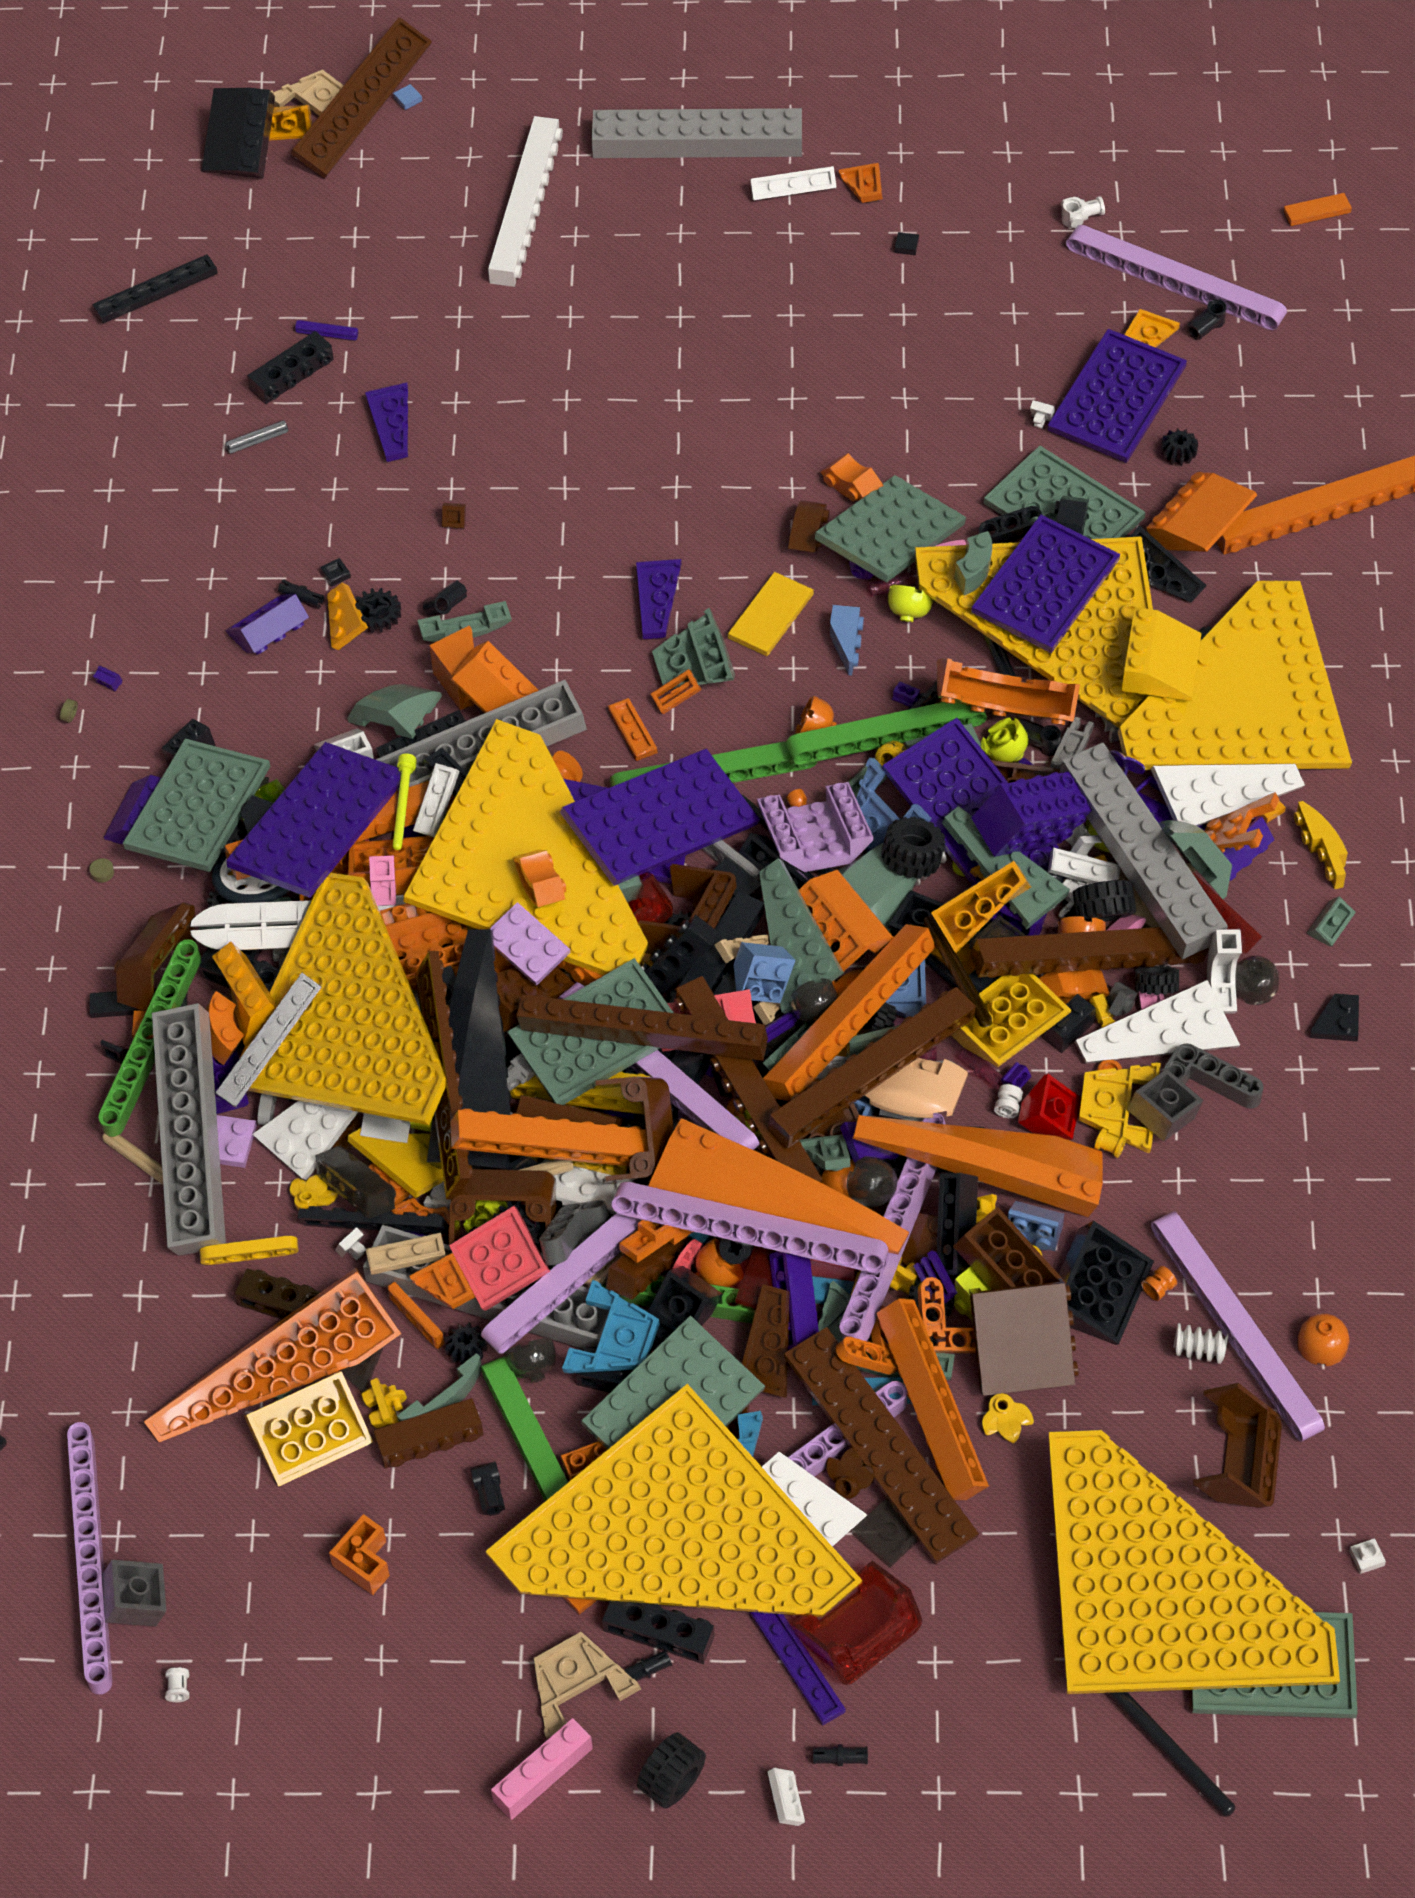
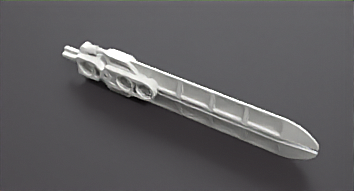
(254, 914)

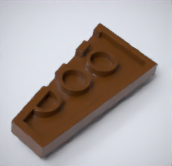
(769, 1341)

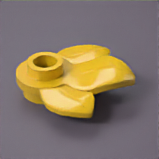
(311, 1193)
(1006, 1421)

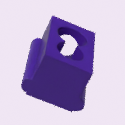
(107, 678)
(905, 694)
(1017, 1075)

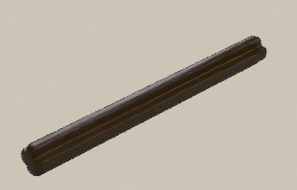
(958, 971)

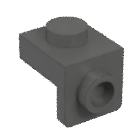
(1121, 999)

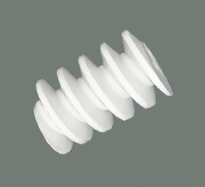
(1200, 1343)

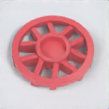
(688, 1255)

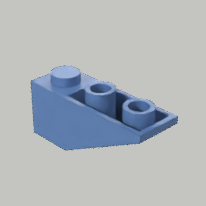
(844, 634)

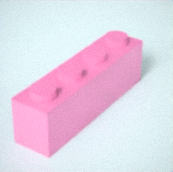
(541, 1769)

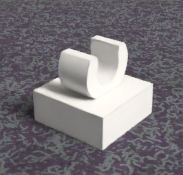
(1041, 412)
(352, 1244)
(1367, 1556)

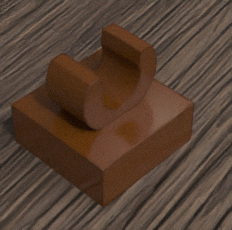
(454, 515)

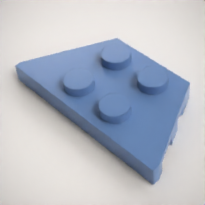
(911, 994)

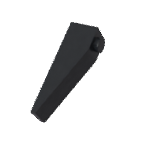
(1167, 571)
(914, 911)

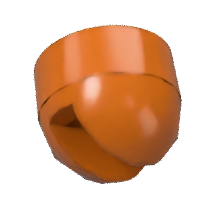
(797, 798)

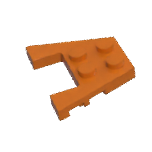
(1231, 829)

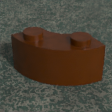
(807, 520)

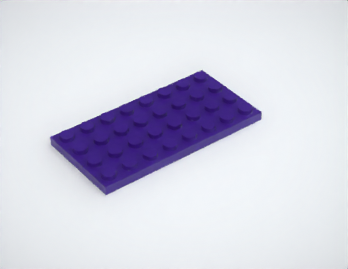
(948, 773)
(659, 816)
(316, 819)

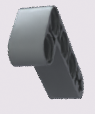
(1243, 1090)
(569, 1227)

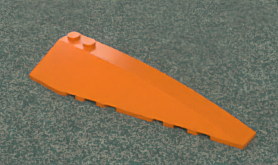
(1018, 1162)
(728, 1173)
(314, 1341)

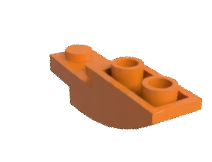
(650, 1238)

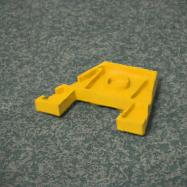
(1107, 1099)

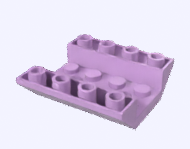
(835, 828)

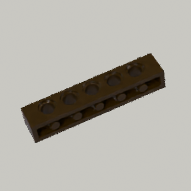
(273, 1303)

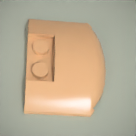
(921, 1089)

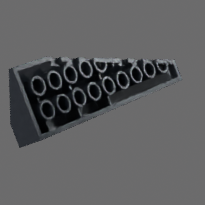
(477, 1043)

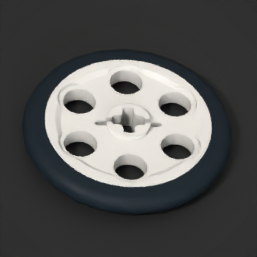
(227, 884)

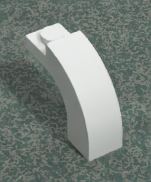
(1221, 967)

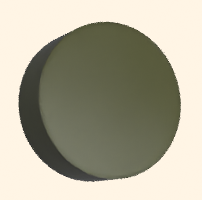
(69, 710)
(101, 870)

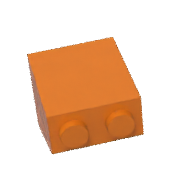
(447, 657)

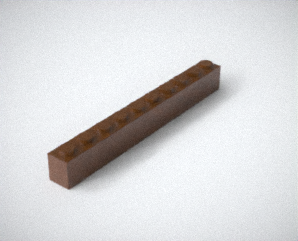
(1076, 952)
(642, 1027)
(871, 1067)
(744, 1082)

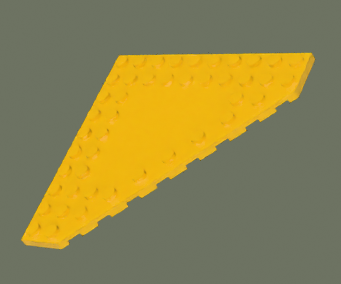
(1093, 647)
(1254, 695)
(507, 810)
(363, 1031)
(676, 1522)
(1161, 1592)

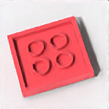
(499, 1258)

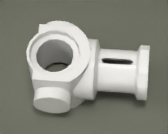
(1077, 210)

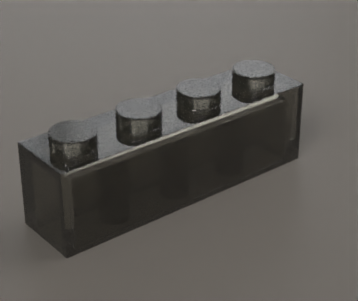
(355, 1182)

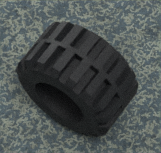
(913, 847)
(1105, 900)
(671, 1770)

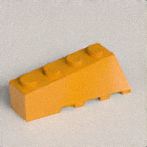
(290, 122)
(976, 906)
(247, 990)

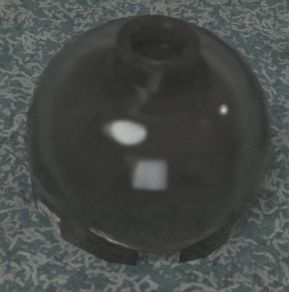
(1256, 980)
(812, 1000)
(872, 1182)
(532, 1360)

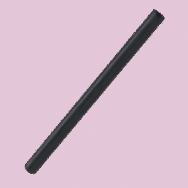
(1173, 1751)

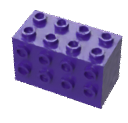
(1031, 813)

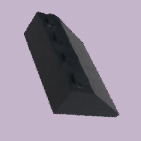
(238, 131)
(1103, 1281)

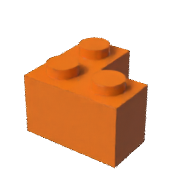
(357, 1556)

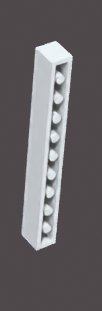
(524, 201)

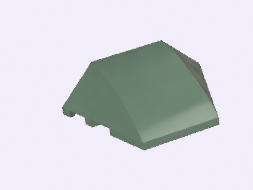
(697, 649)
(396, 706)
(1200, 853)
(878, 885)

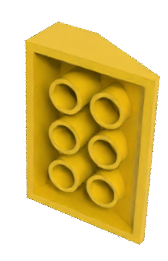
(1161, 656)
(1020, 1013)
(308, 1428)

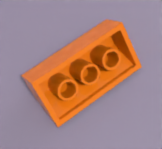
(491, 679)

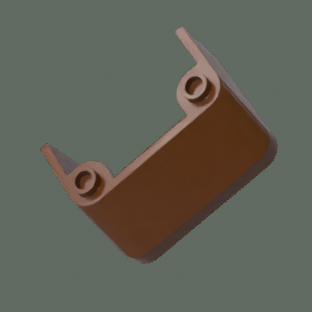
(710, 893)
(147, 953)
(658, 1119)
(532, 1186)
(1250, 1451)

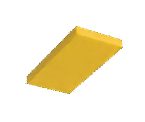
(770, 614)
(401, 1161)

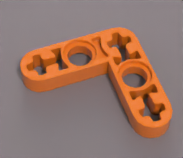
(938, 1327)
(853, 1351)

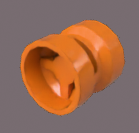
(1159, 1283)

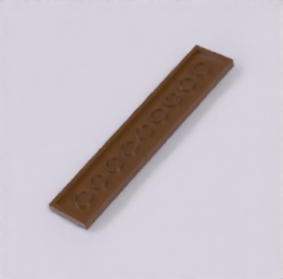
(361, 97)
(436, 1014)
(882, 1443)

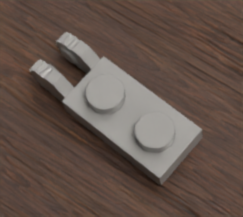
(1072, 742)

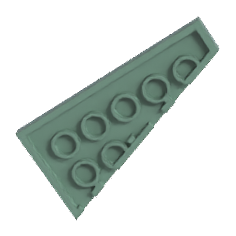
(1044, 890)
(796, 931)

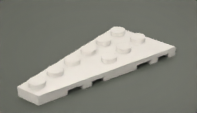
(1212, 791)
(1158, 1030)
(303, 1133)

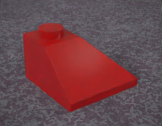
(1050, 1109)

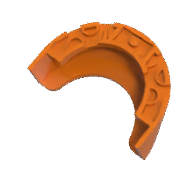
(1005, 693)

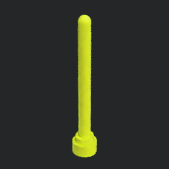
(406, 764)

